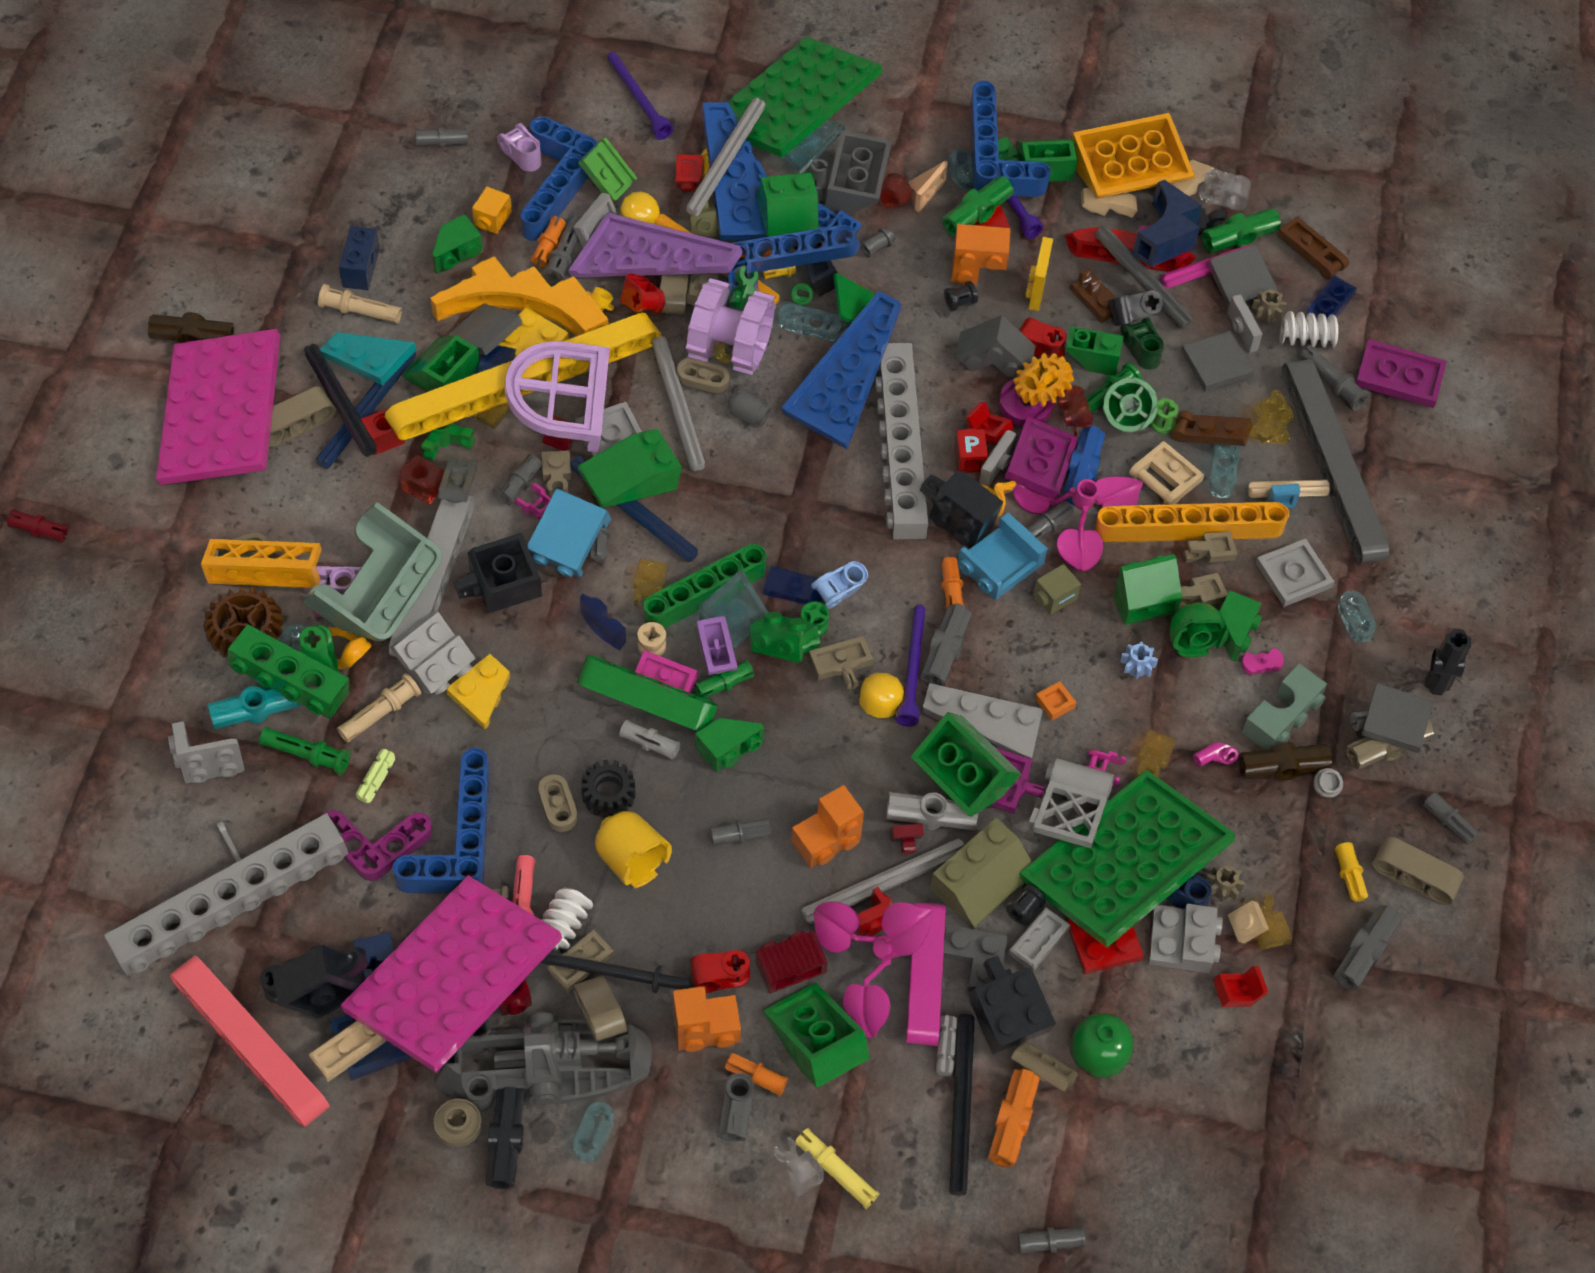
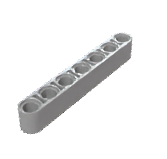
(448, 534)

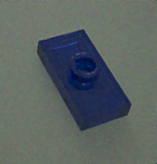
(791, 586)

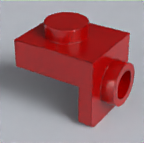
(688, 172)
(993, 425)
(871, 918)
(1241, 989)

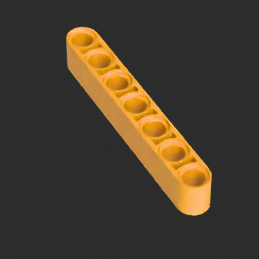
(1178, 520)

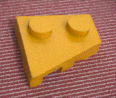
(1038, 275)
(480, 689)

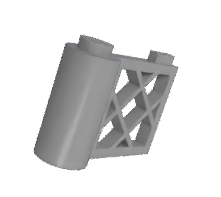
(1079, 785)

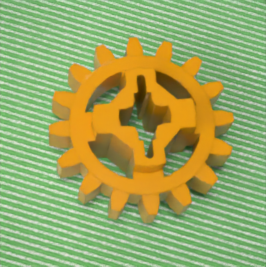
(1044, 379)

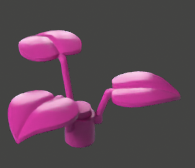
(1080, 547)
(906, 932)

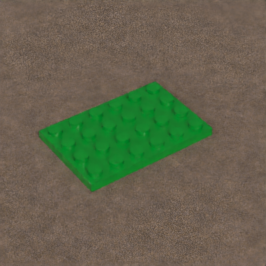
(802, 93)
(1140, 855)

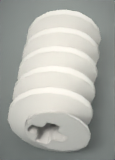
(1309, 328)
(563, 914)

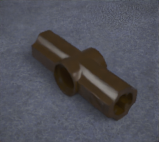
(187, 328)
(1285, 761)

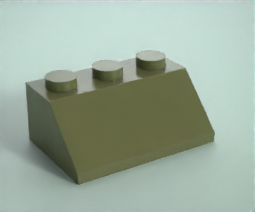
(982, 873)

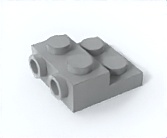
(433, 654)
(1185, 937)

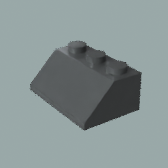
(857, 172)

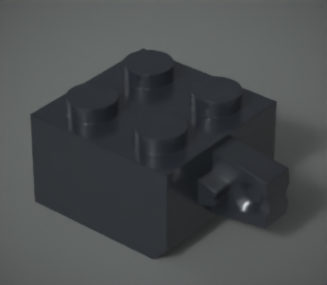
(962, 507)
(501, 574)
(319, 979)
(1010, 1006)

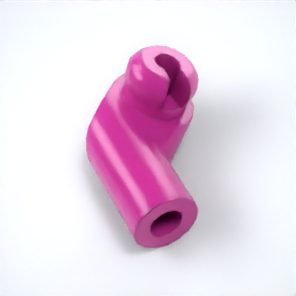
(1216, 752)

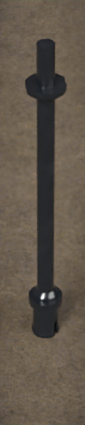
(655, 978)

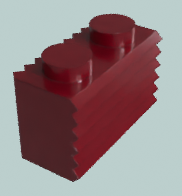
(790, 961)

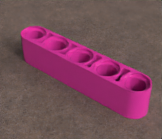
(926, 983)

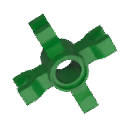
(446, 436)

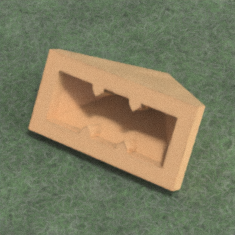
(927, 185)

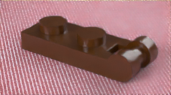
(1313, 247)
(1211, 429)

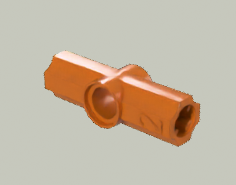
(1014, 1118)

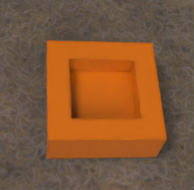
(1055, 701)

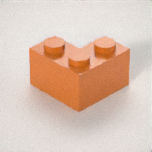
(978, 248)
(831, 829)
(704, 1021)

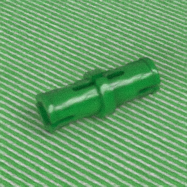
(724, 680)

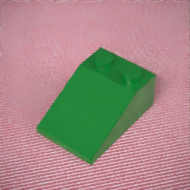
(632, 469)
(818, 1034)

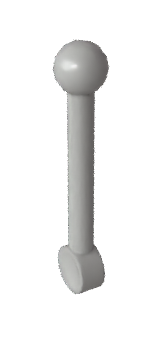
(223, 831)

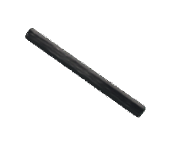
(340, 400)
(962, 1105)

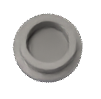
(1328, 783)

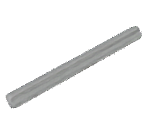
(725, 157)
(678, 404)
(889, 878)

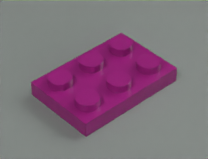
(1401, 373)
(1041, 458)

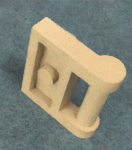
(1171, 468)

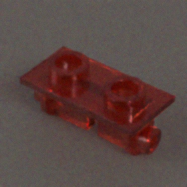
(1077, 411)

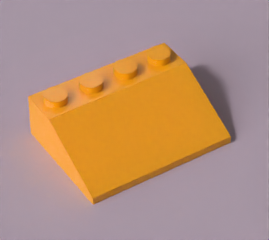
(1131, 156)

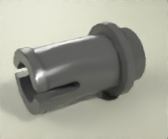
(878, 241)

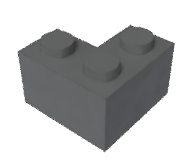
(996, 344)

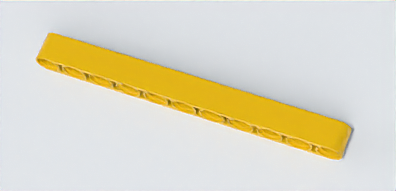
(487, 388)

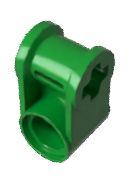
(321, 651)

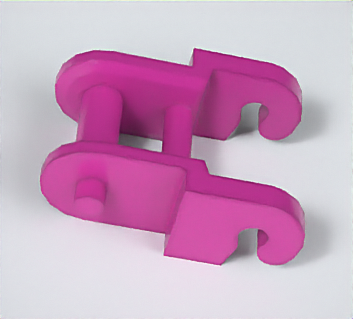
(531, 508)
(1096, 755)

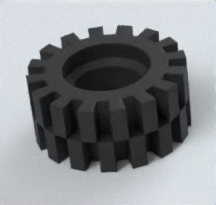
(603, 774)

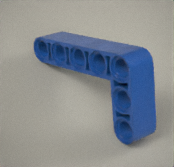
(1026, 177)
(563, 182)
(803, 255)
(467, 833)

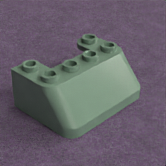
(387, 581)

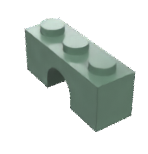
(1272, 725)

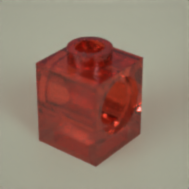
(423, 489)

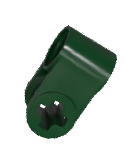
(1143, 343)

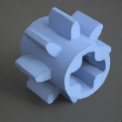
(1139, 660)

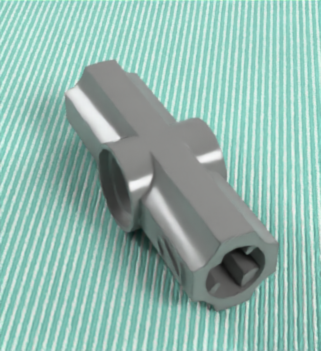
(914, 810)

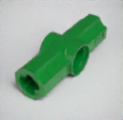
(978, 205)
(1240, 230)

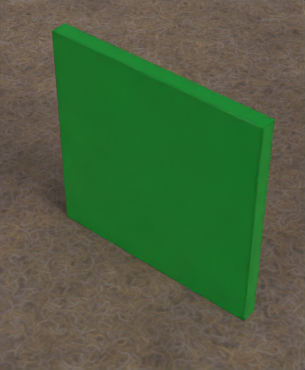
(850, 297)

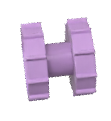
(716, 322)

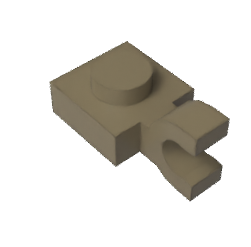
(1215, 546)
(1204, 589)

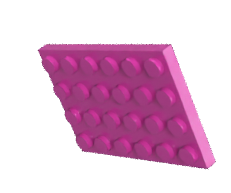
(219, 407)
(451, 973)

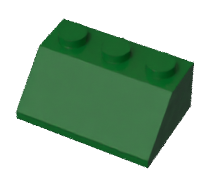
(965, 764)

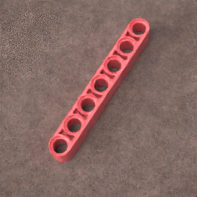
(249, 1041)

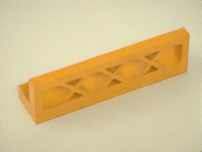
(258, 568)

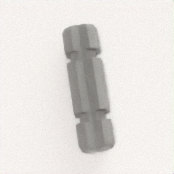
(946, 1045)

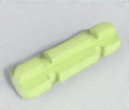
(375, 776)

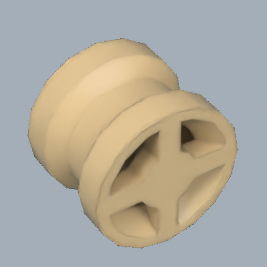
(657, 643)

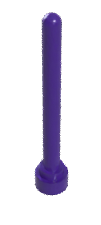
(660, 125)
(1030, 224)
(908, 713)

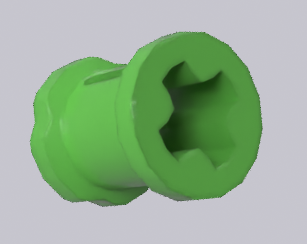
(1169, 415)

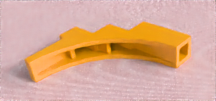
(491, 284)

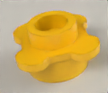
(602, 298)

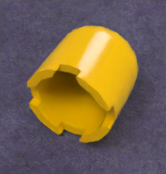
(631, 848)

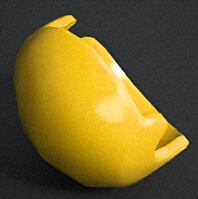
(640, 207)
(881, 695)

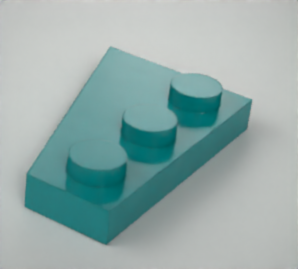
(367, 355)

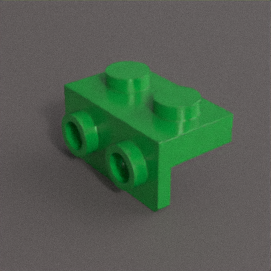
(781, 636)

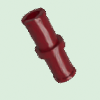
(37, 525)

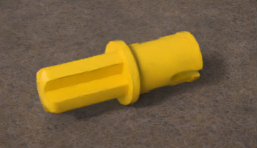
(1351, 871)

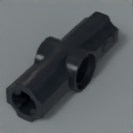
(1448, 662)
(505, 1138)

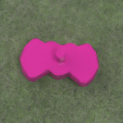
(1262, 662)

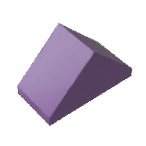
(716, 645)

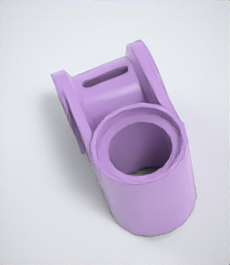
(521, 148)

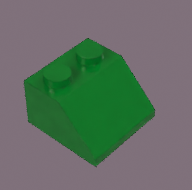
(788, 203)

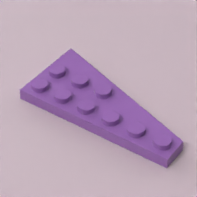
(643, 248)

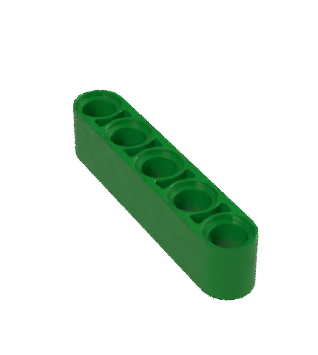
(690, 587)
(646, 693)

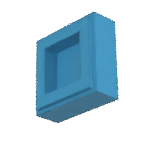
(1285, 494)

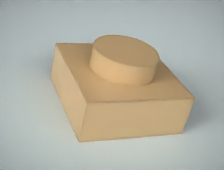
(1248, 922)

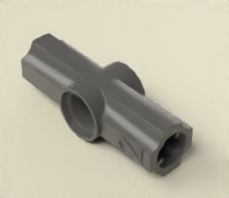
(946, 645)
(1367, 947)

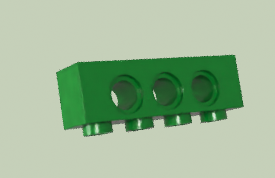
(280, 659)

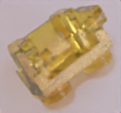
(1272, 419)

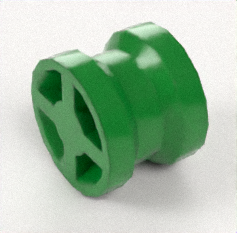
(816, 611)

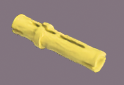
(837, 1168)

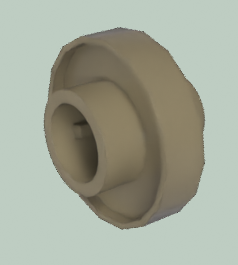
(457, 1122)

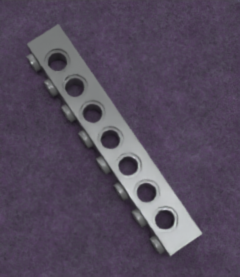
(901, 422)
(210, 894)

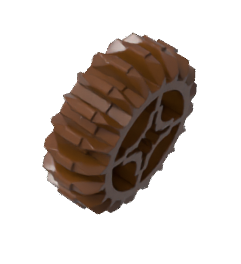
(242, 608)

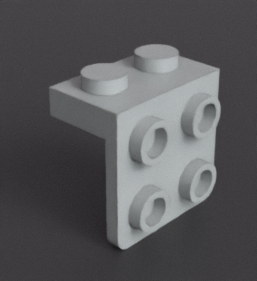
(204, 760)

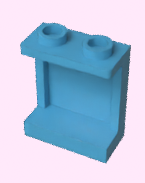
(567, 533)
(1002, 557)

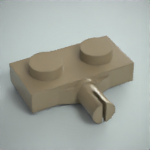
(842, 660)

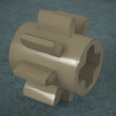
(1269, 305)
(1225, 882)

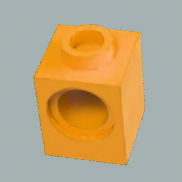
(491, 210)

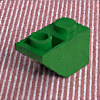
(456, 243)
(1095, 350)
(1240, 617)
(727, 741)

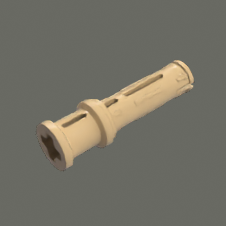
(348, 302)
(389, 700)

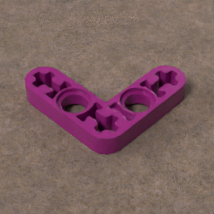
(378, 851)

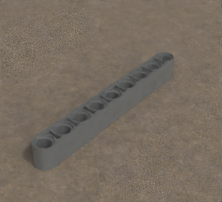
(1335, 462)

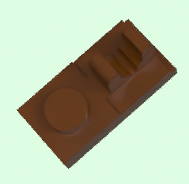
(1093, 295)

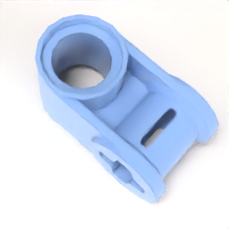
(837, 586)

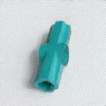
(238, 708)

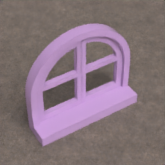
(594, 393)

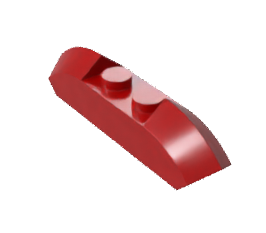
(1085, 245)

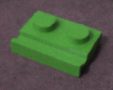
(607, 169)

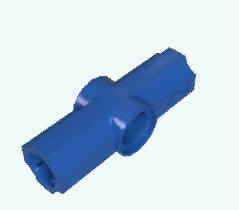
(1085, 458)

